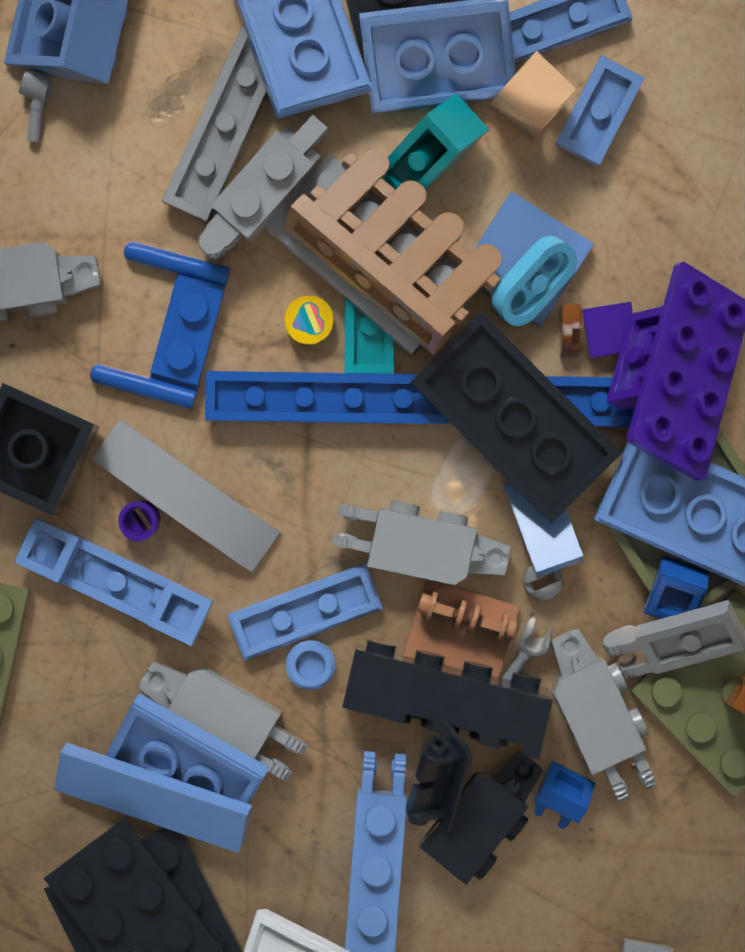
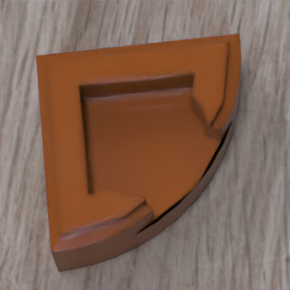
(569, 329)

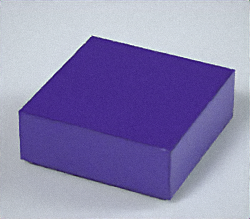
(606, 328)

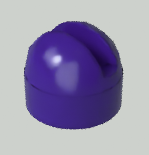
(133, 526)

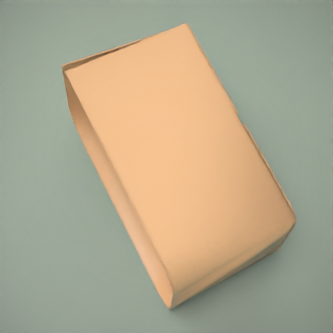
(534, 95)

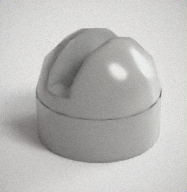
(545, 593)

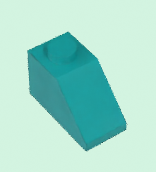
(435, 144)

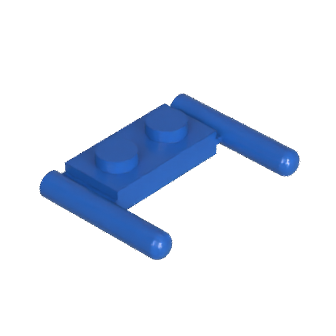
(185, 330)

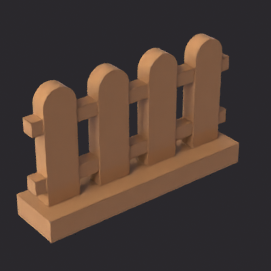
(367, 261)

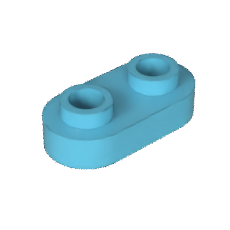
(534, 280)

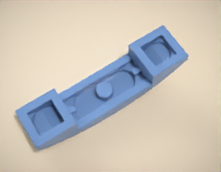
(114, 581)

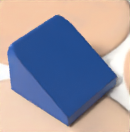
(676, 588)

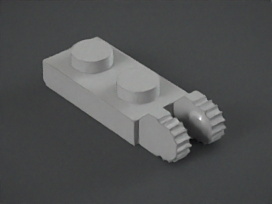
(677, 640)

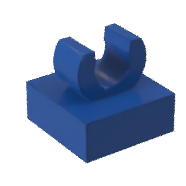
(564, 793)

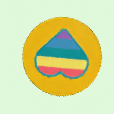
(309, 320)

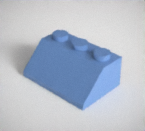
(67, 38)

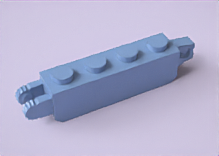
(376, 860)

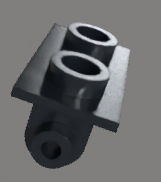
(441, 780)

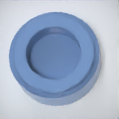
(310, 664)

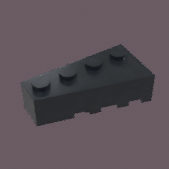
(439, 694)

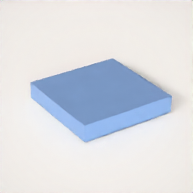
(517, 229)

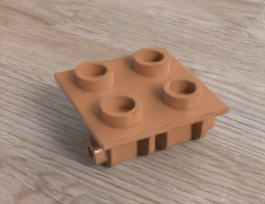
(462, 626)

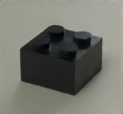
(40, 449)

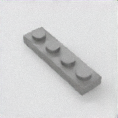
(218, 134)

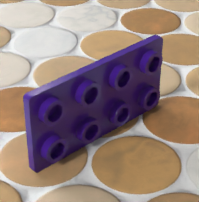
(680, 370)

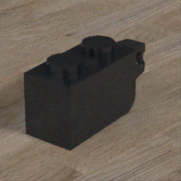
(488, 813)

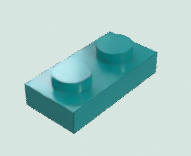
(366, 345)

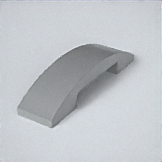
(185, 496)

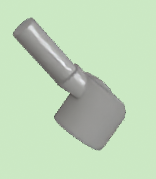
(39, 89)
(529, 647)

